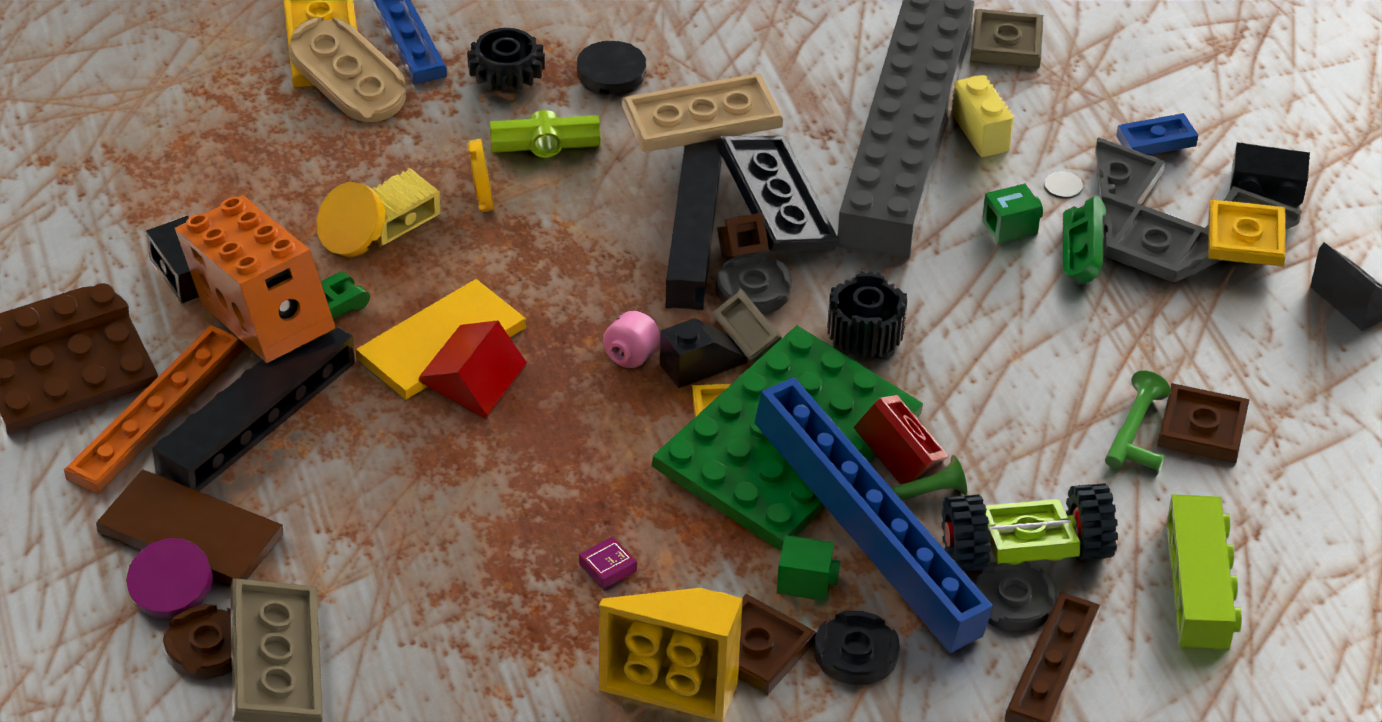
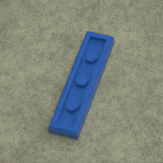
(410, 40)

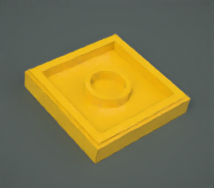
(1246, 233)

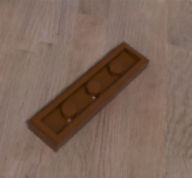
(1053, 660)

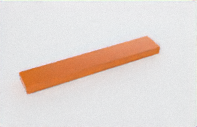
(153, 409)

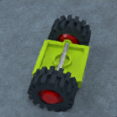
(1030, 528)

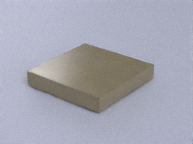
(1007, 38)

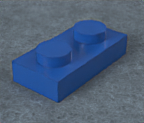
(1158, 134)

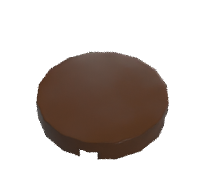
(200, 642)

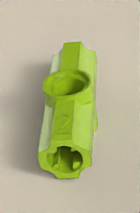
(545, 134)

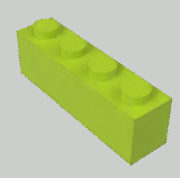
(1201, 572)

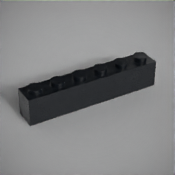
(250, 410)

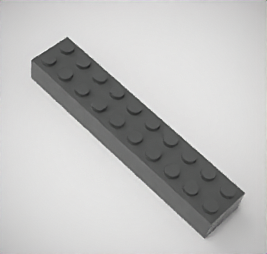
(905, 127)

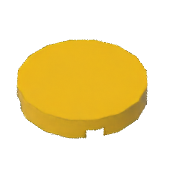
(480, 175)
(350, 219)

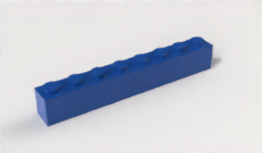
(873, 515)

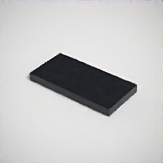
(778, 188)

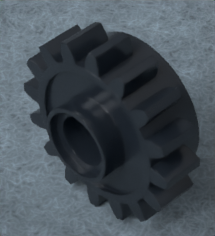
(506, 58)

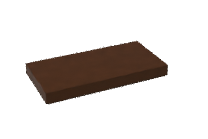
(162, 509)

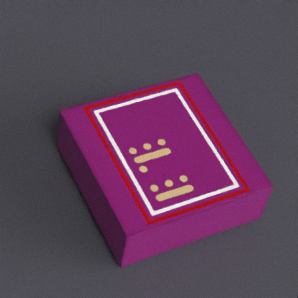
(607, 562)

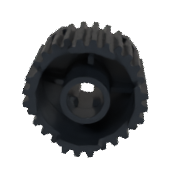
(867, 316)

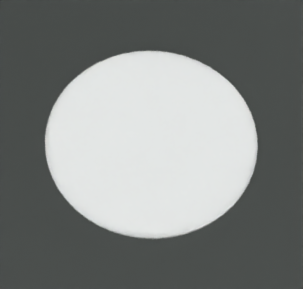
(1063, 184)

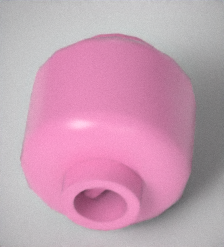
(631, 339)

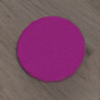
(169, 578)

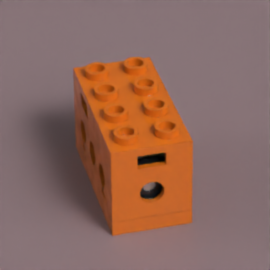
(255, 277)

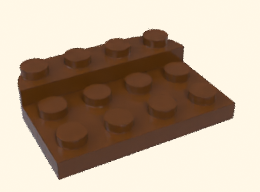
(68, 356)

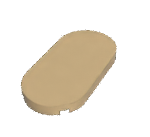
(347, 69)

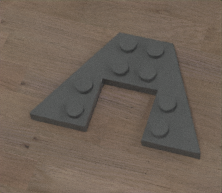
(1147, 236)

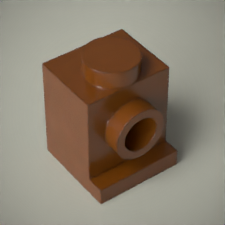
(743, 235)

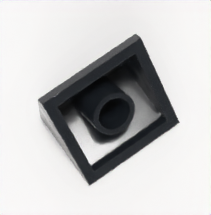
(1347, 287)

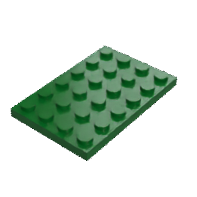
(736, 466)

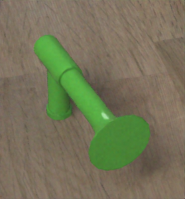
(1149, 387)
(950, 478)

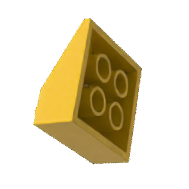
(672, 649)

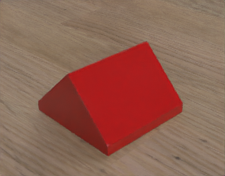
(475, 367)
(899, 439)

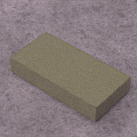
(747, 326)

